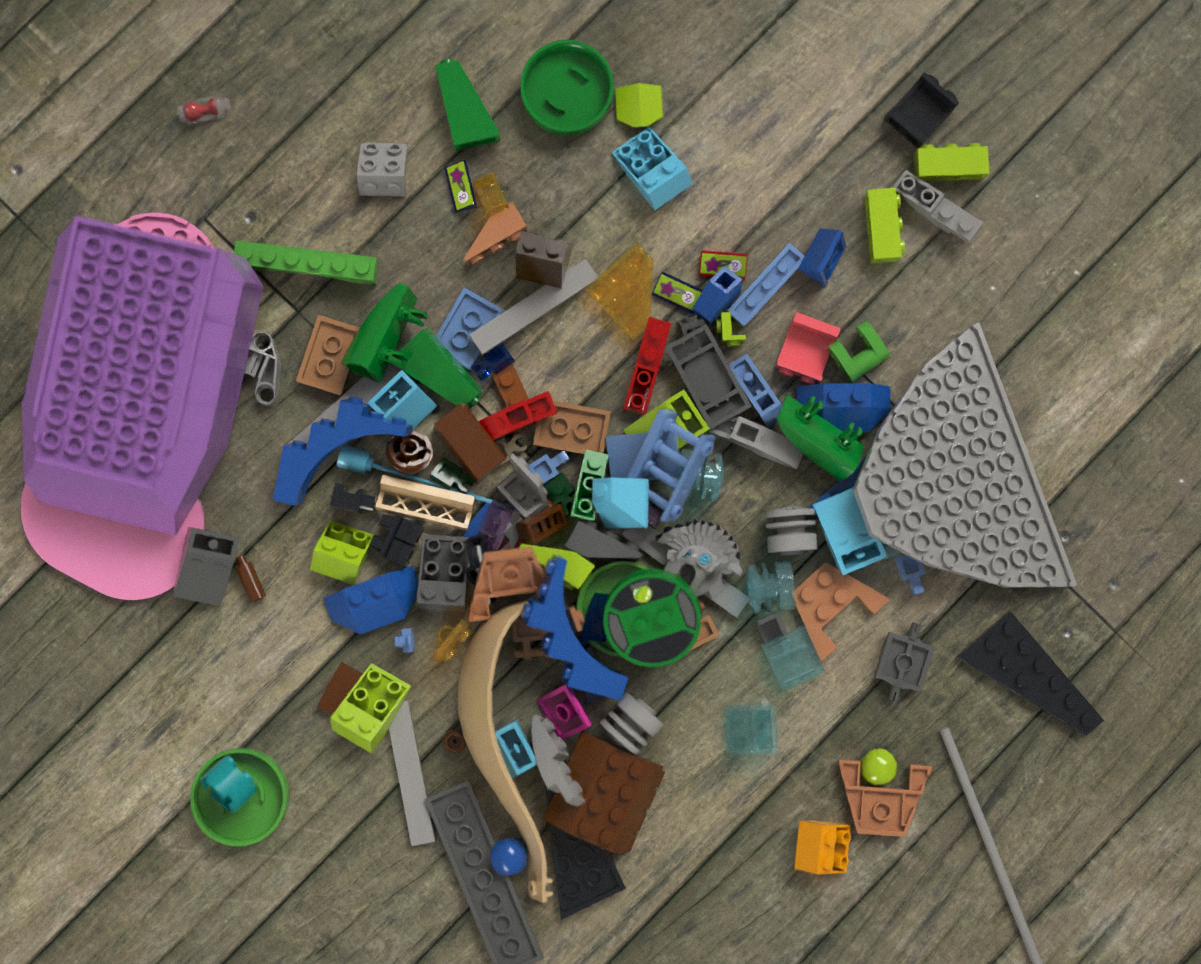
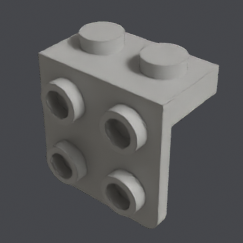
(382, 169)
(524, 489)

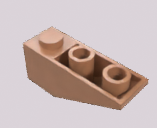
(496, 232)

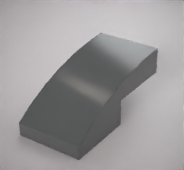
(512, 535)

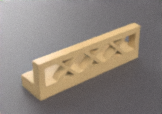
(428, 495)

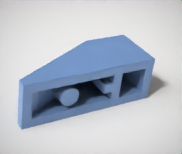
(756, 390)

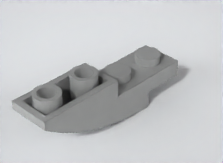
(936, 208)
(759, 440)
(549, 755)

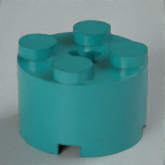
(229, 785)

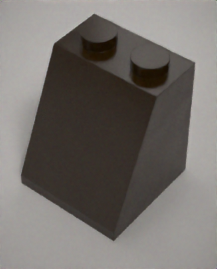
(542, 259)

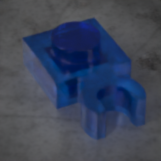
(495, 360)

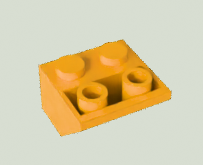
(822, 847)

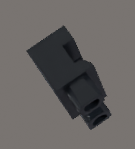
(352, 502)
(391, 547)

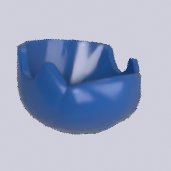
(509, 856)

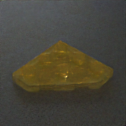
(626, 291)

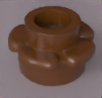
(448, 741)

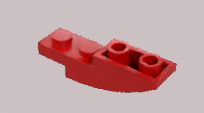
(647, 365)
(519, 416)

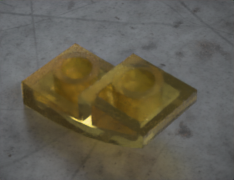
(490, 194)

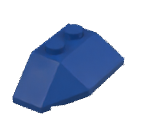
(849, 403)
(374, 601)

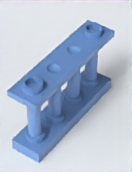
(654, 445)

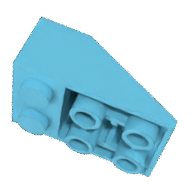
(653, 168)
(847, 532)

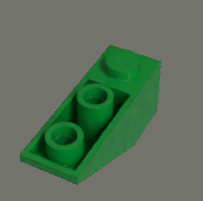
(592, 467)

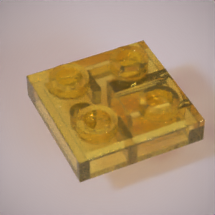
(447, 648)

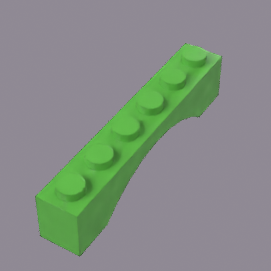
(307, 261)

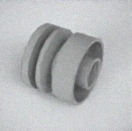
(791, 533)
(632, 723)

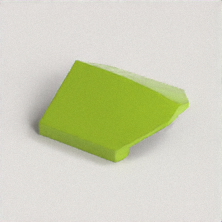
(639, 104)

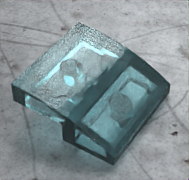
(792, 658)

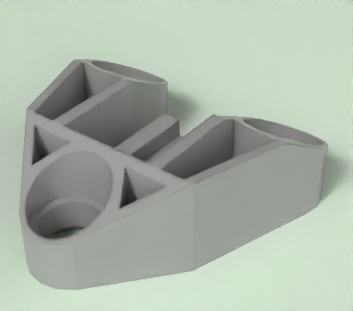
(271, 369)

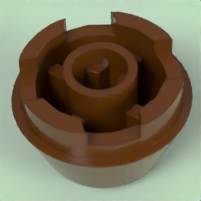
(409, 453)

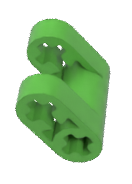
(866, 360)

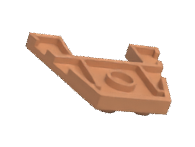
(504, 575)
(824, 596)
(882, 808)

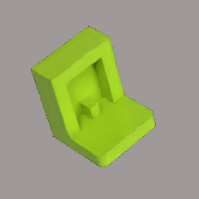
(724, 327)

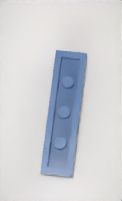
(766, 285)

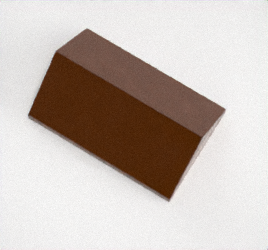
(469, 443)

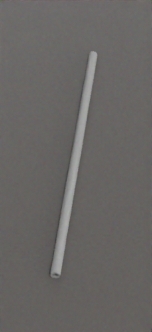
(990, 846)

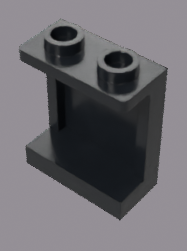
(922, 110)

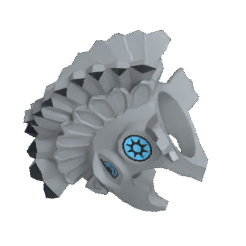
(701, 553)

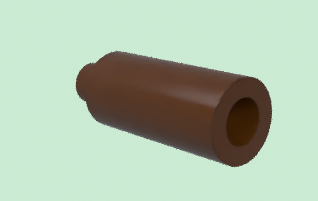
(249, 579)

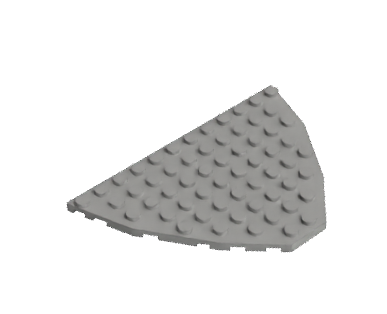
(957, 480)

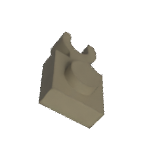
(509, 448)

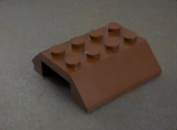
(615, 794)

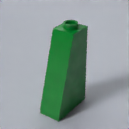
(466, 113)
(439, 370)

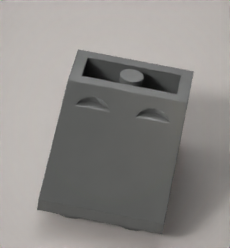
(598, 545)
(205, 566)
(442, 574)

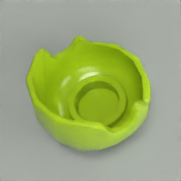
(878, 767)

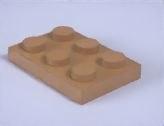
(323, 356)
(573, 429)

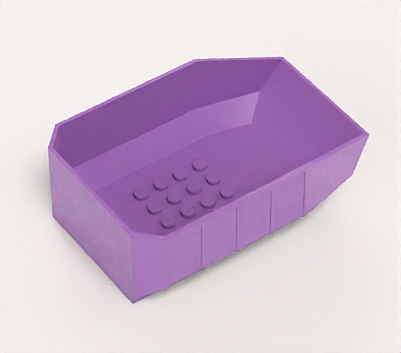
(135, 373)

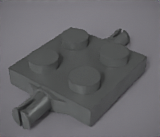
(904, 661)

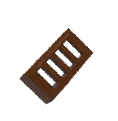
(528, 530)

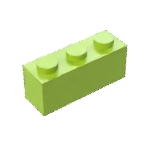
(951, 162)
(884, 225)

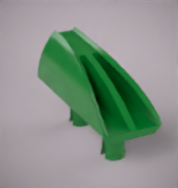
(380, 332)
(818, 439)

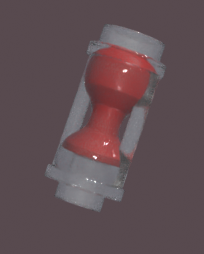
(192, 112)

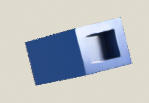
(718, 294)

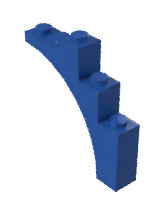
(302, 460)
(560, 643)

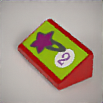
(713, 261)

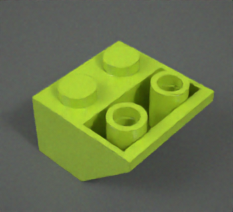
(341, 552)

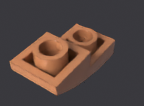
(575, 618)

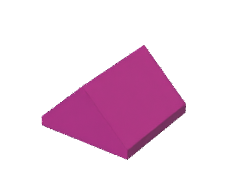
(564, 711)

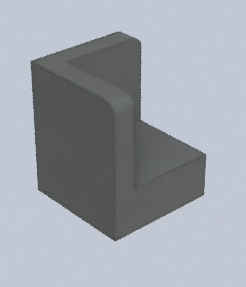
(770, 626)

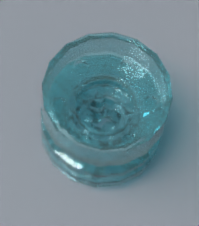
(709, 477)
(772, 586)

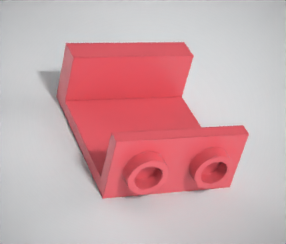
(806, 349)

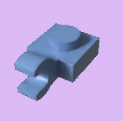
(547, 467)
(911, 569)
(406, 640)

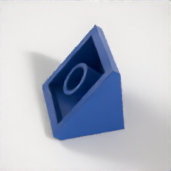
(823, 255)

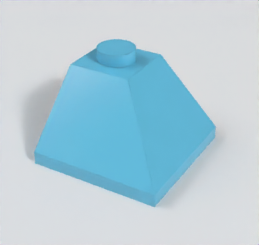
(621, 502)

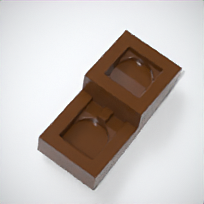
(339, 688)

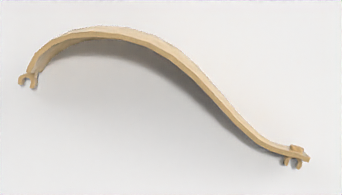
(479, 734)

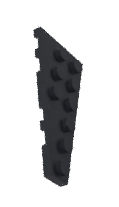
(1021, 665)
(582, 870)

